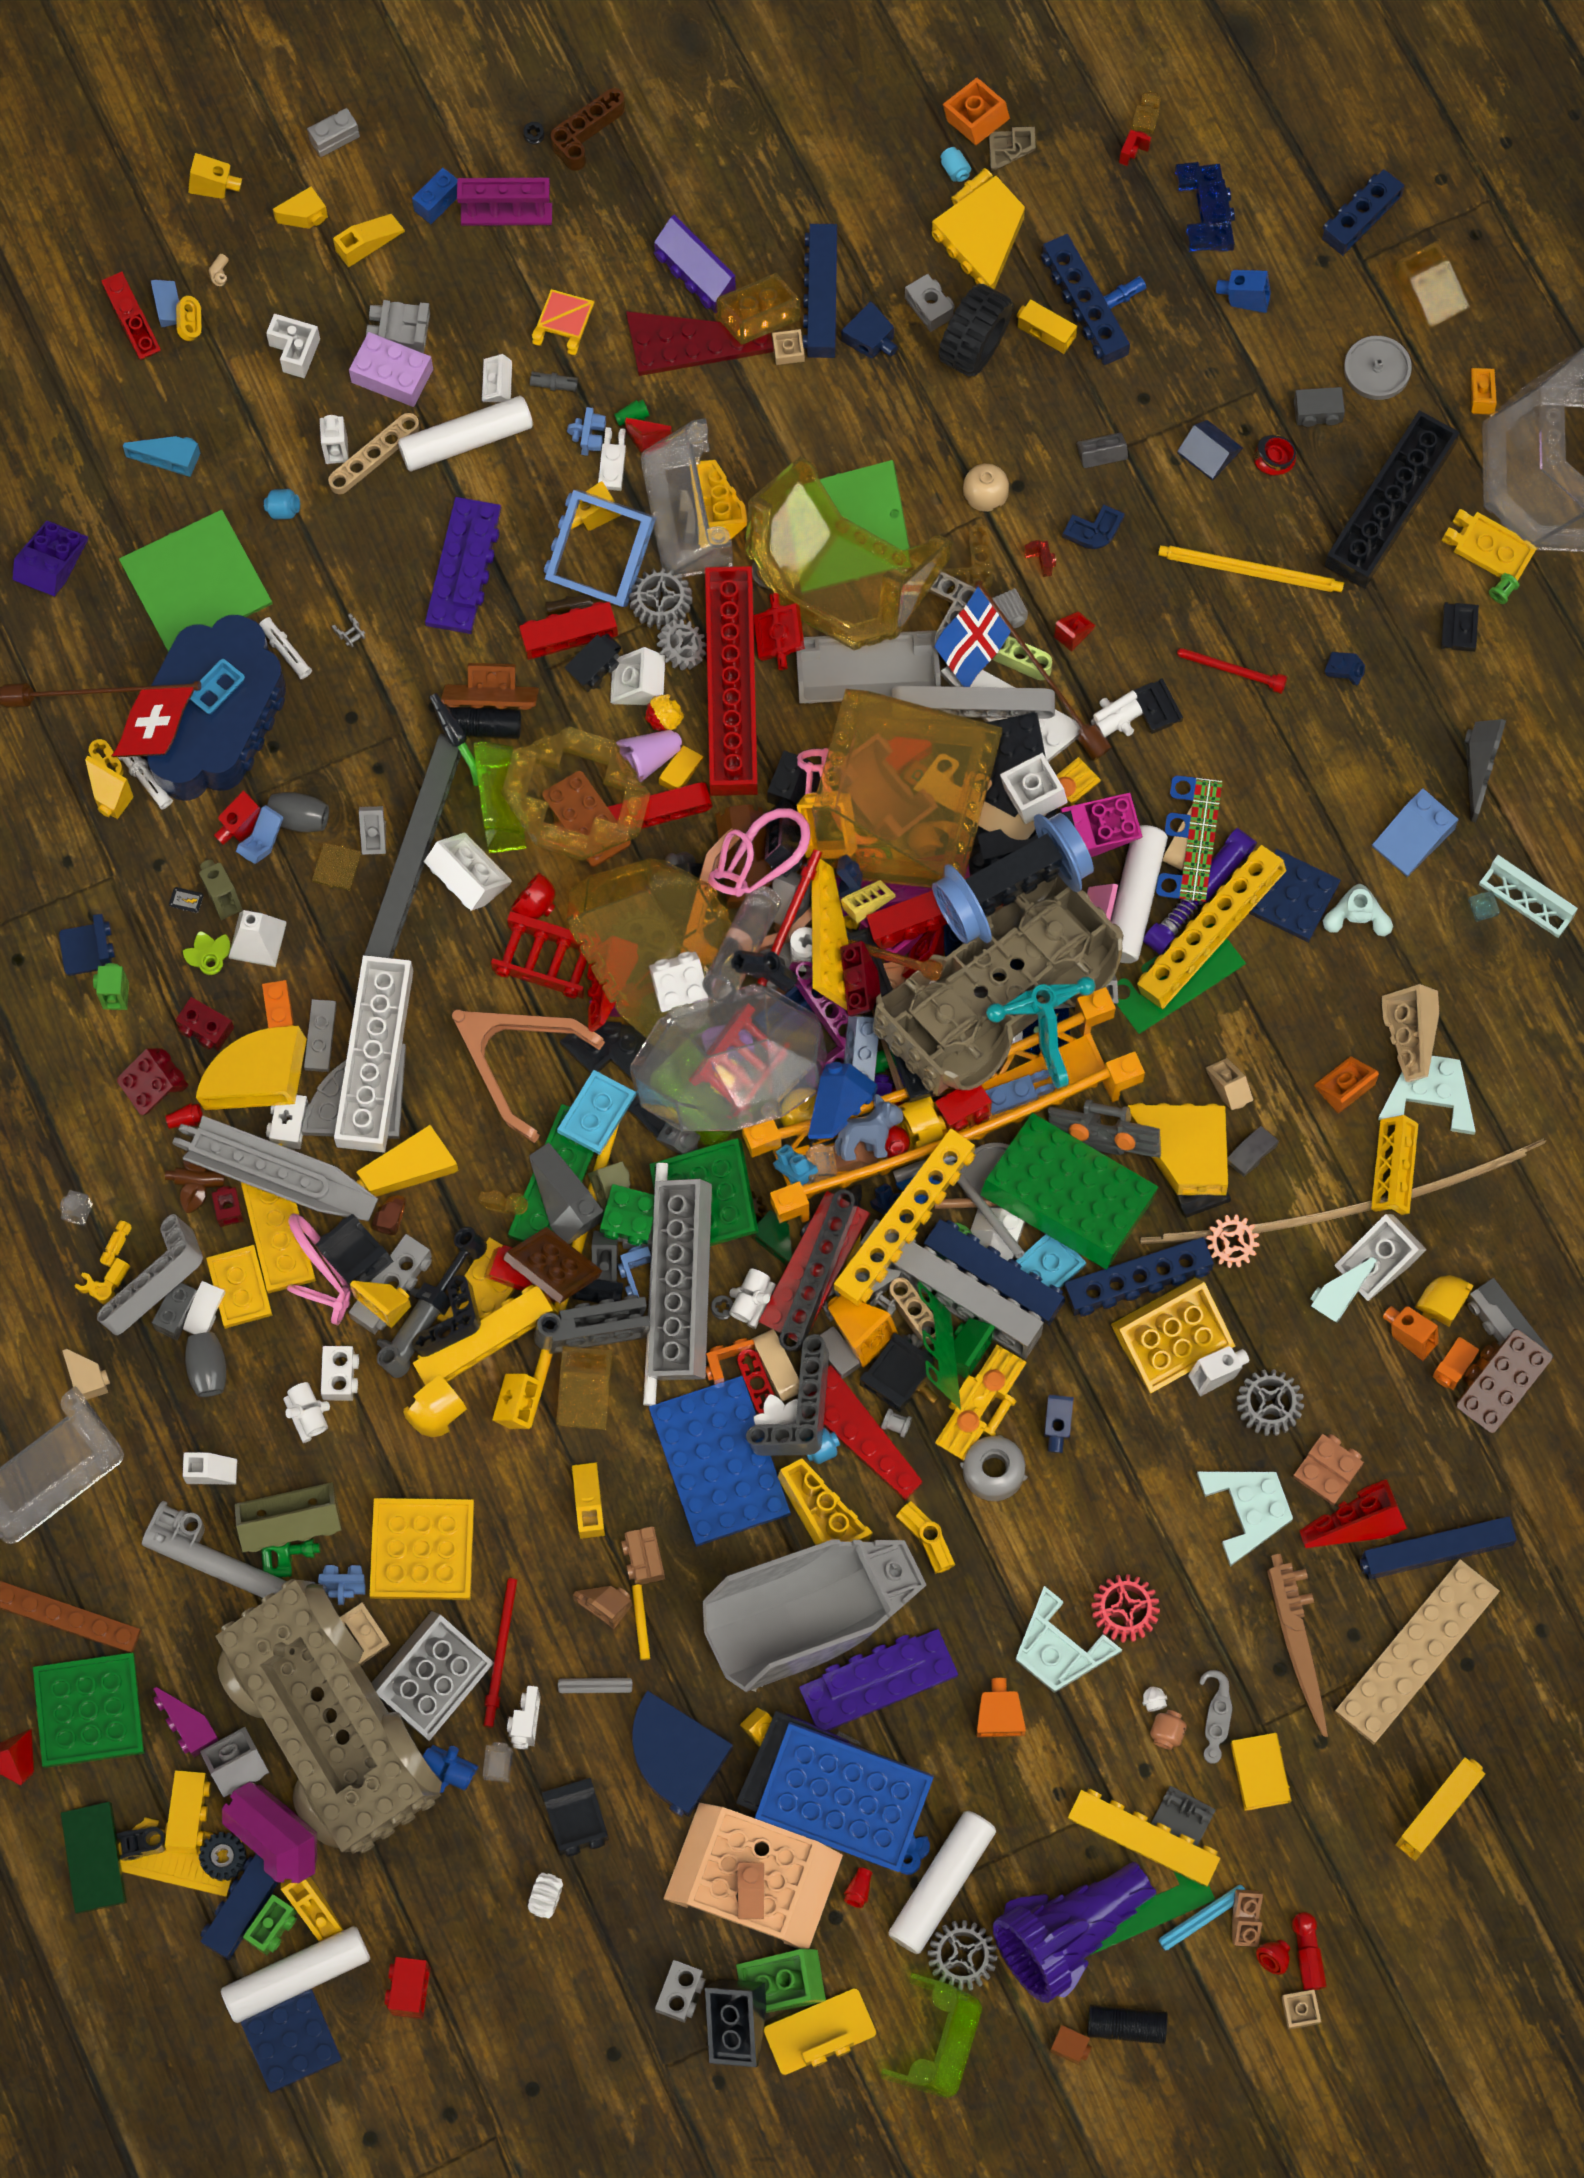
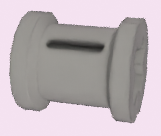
(896, 1423)

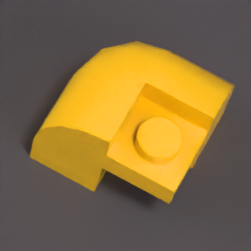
(1444, 1298)
(434, 1408)

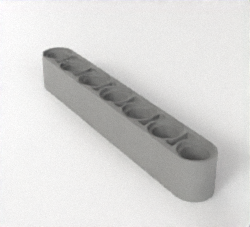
(981, 701)

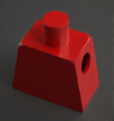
(238, 819)

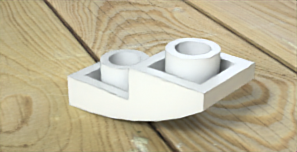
(203, 1309)

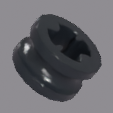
(529, 137)

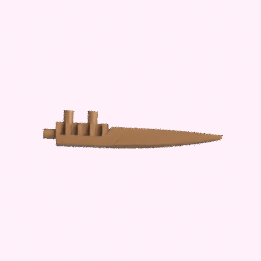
(1290, 1613)

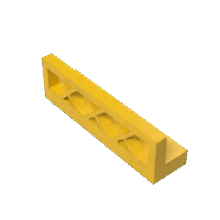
(1400, 1162)

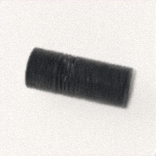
(488, 722)
(1137, 2024)

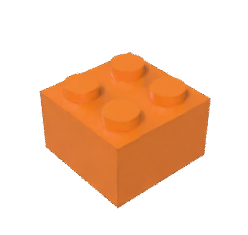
(976, 111)

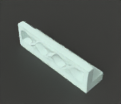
(1532, 889)

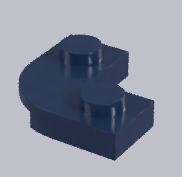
(1094, 534)

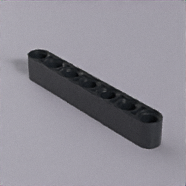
(818, 1283)

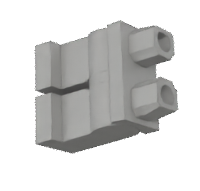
(401, 323)

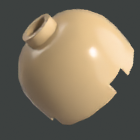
(986, 487)

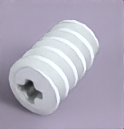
(801, 946)

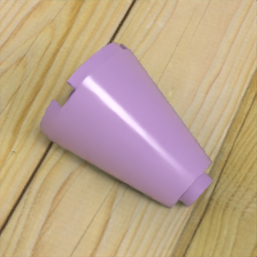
(649, 751)

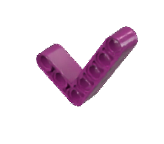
(818, 1005)

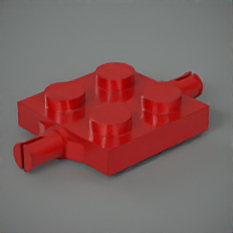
(779, 631)

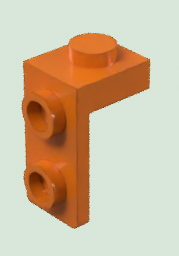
(719, 1353)
(1455, 1363)

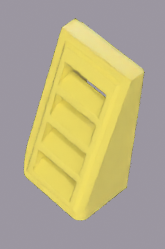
(859, 913)

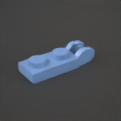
(1018, 1092)

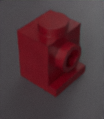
(227, 1216)

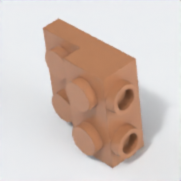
(1329, 1468)

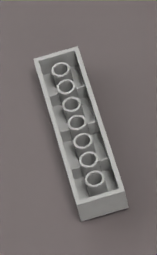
(680, 1280)
(965, 1295)

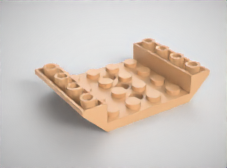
(795, 1873)

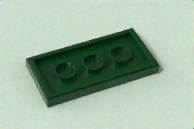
(93, 1857)

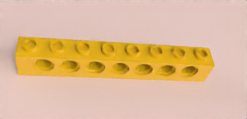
(1163, 991)
(951, 1145)

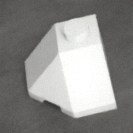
(988, 1236)

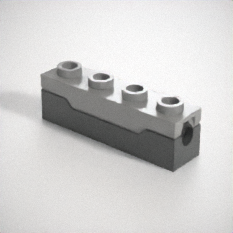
(1499, 1313)

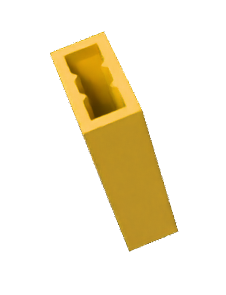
(408, 1164)

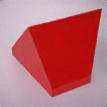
(646, 433)
(17, 1757)

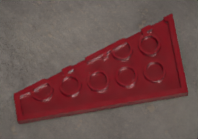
(678, 343)

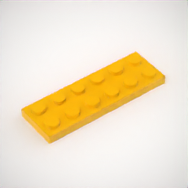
(278, 1250)

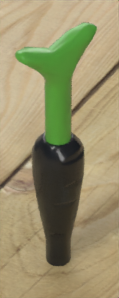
(454, 733)

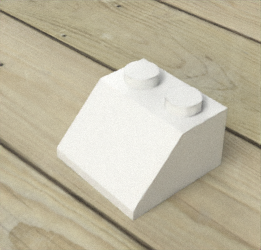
(638, 677)

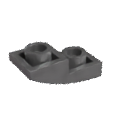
(1251, 1151)

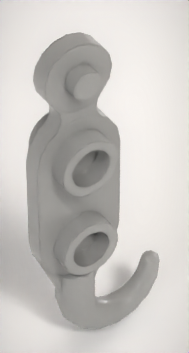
(1218, 1716)

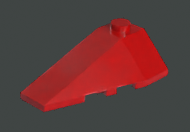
(600, 1006)
(1367, 1517)

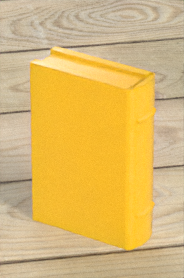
(1260, 1771)

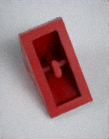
(1073, 630)

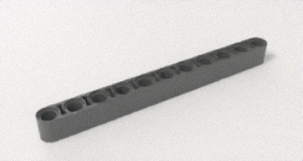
(414, 850)

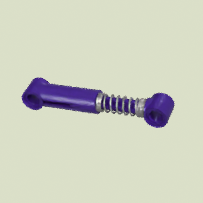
(1235, 850)

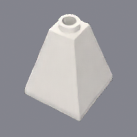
(257, 938)

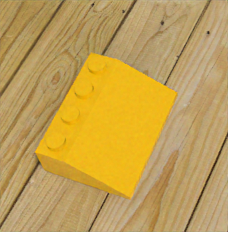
(1172, 1334)

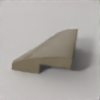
(1010, 145)

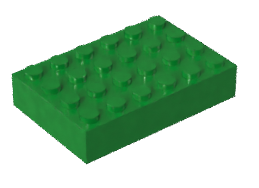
(1069, 1191)

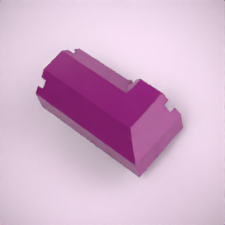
(272, 1832)

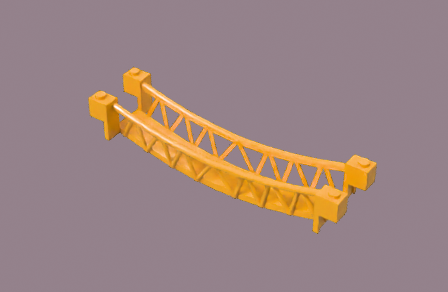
(1082, 1065)

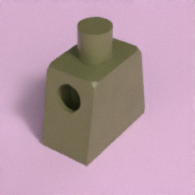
(218, 884)

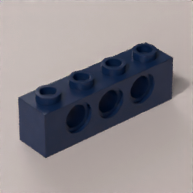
(1343, 238)

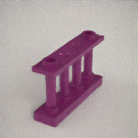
(504, 201)

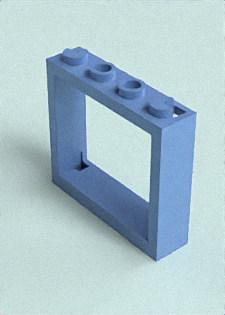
(636, 555)

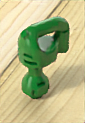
(284, 1553)

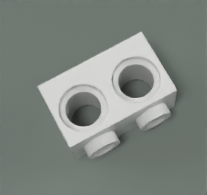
(332, 1373)

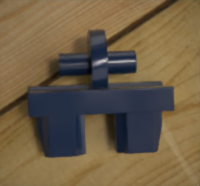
(885, 1199)

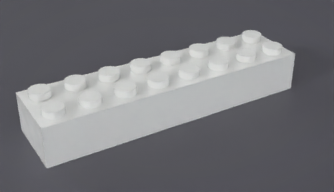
(373, 1054)

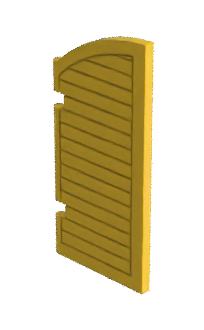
(175, 1867)

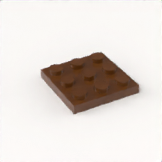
(552, 1265)

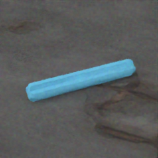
(1199, 1919)

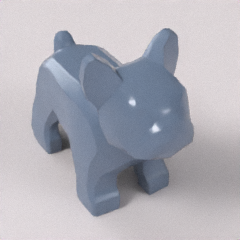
(869, 1129)

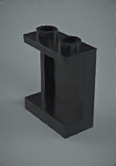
(353, 1251)
(897, 1372)
(575, 1817)

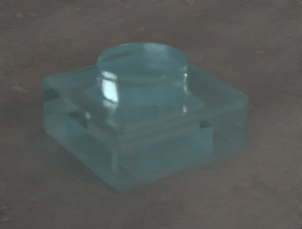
(1484, 906)

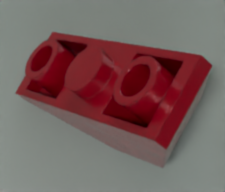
(860, 978)

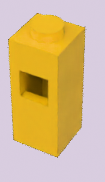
(1046, 326)

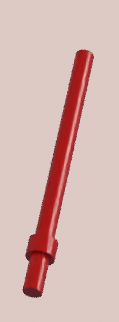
(808, 873)
(492, 1700)

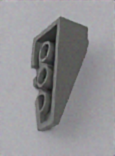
(1481, 752)
(565, 1198)

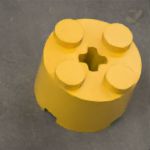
(921, 1122)

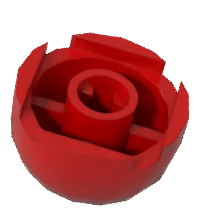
(536, 898)

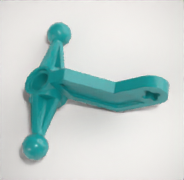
(1047, 1020)

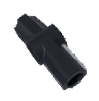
(764, 965)

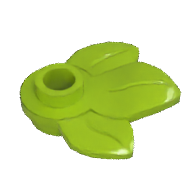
(208, 950)

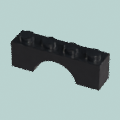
(997, 844)

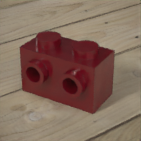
(204, 1024)

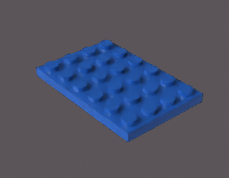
(712, 1464)
(844, 1796)

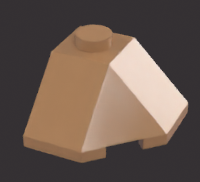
(605, 1603)

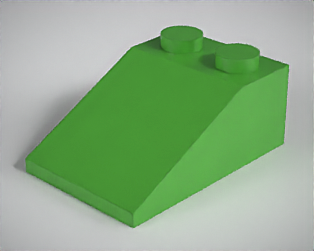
(789, 1979)

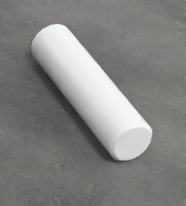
(465, 433)
(1138, 889)
(942, 1882)
(295, 1974)

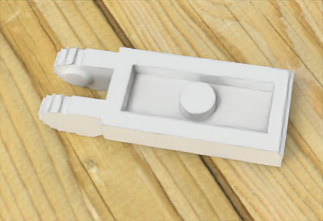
(612, 461)

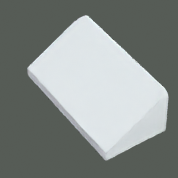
(497, 379)

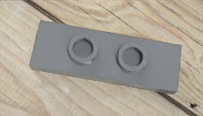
(320, 1035)

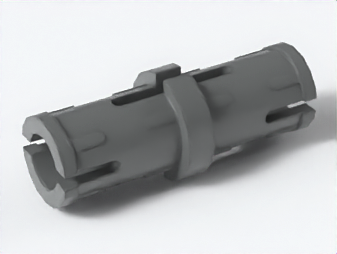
(553, 381)

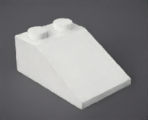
(1391, 1246)

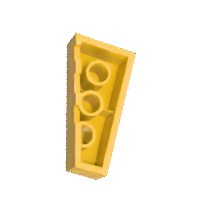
(819, 1507)

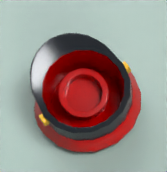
(1275, 455)

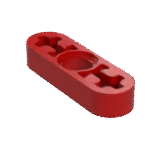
(744, 1369)

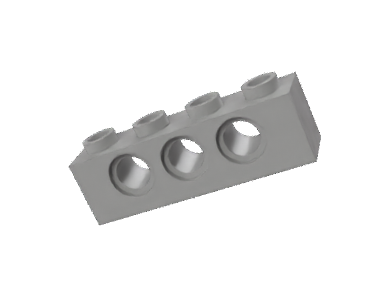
(406, 1251)

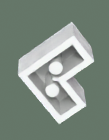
(297, 340)

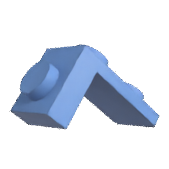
(263, 836)
(636, 1257)

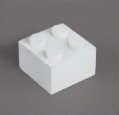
(1033, 788)

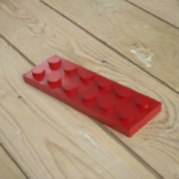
(783, 1296)

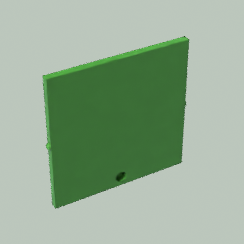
(871, 501)
(195, 577)

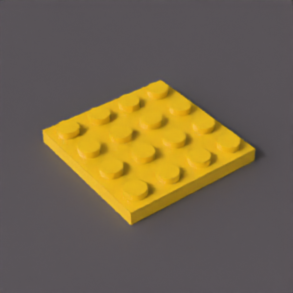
(422, 1549)

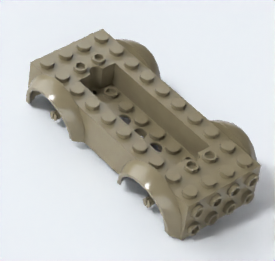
(945, 1027)
(269, 1671)

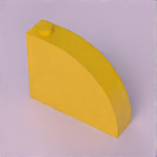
(255, 1071)

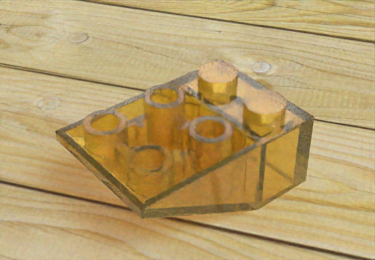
(1431, 284)
(584, 1387)

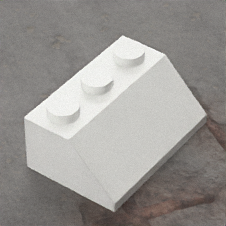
(467, 870)

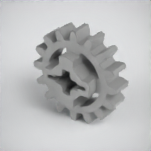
(692, 648)

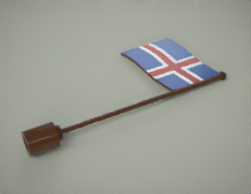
(976, 639)

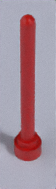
(1276, 682)

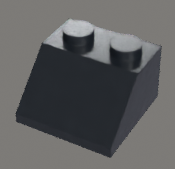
(790, 781)

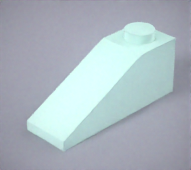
(1338, 1294)

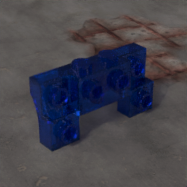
(1213, 204)

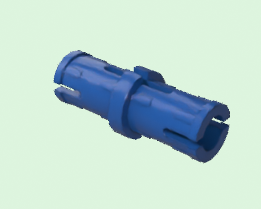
(1124, 292)

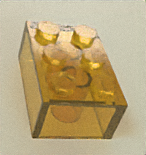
(758, 308)

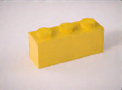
(187, 1812)

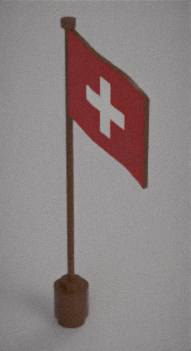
(151, 720)

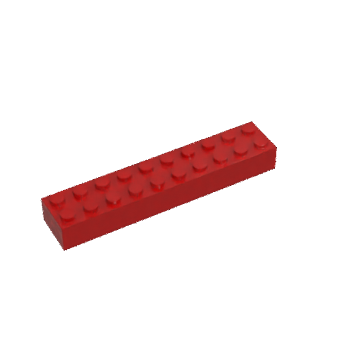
(731, 681)

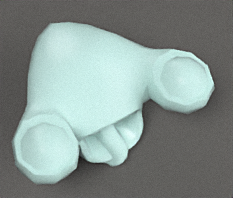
(1359, 907)

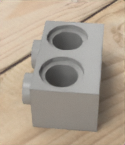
(673, 1989)

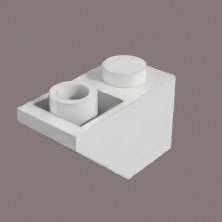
(209, 1469)

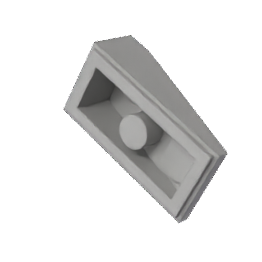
(840, 1353)

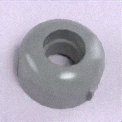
(994, 1487)

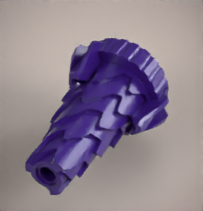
(1049, 1940)

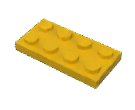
(487, 1293)

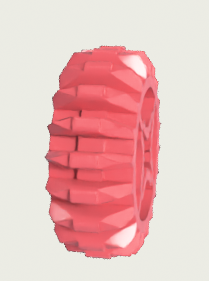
(1120, 1587)

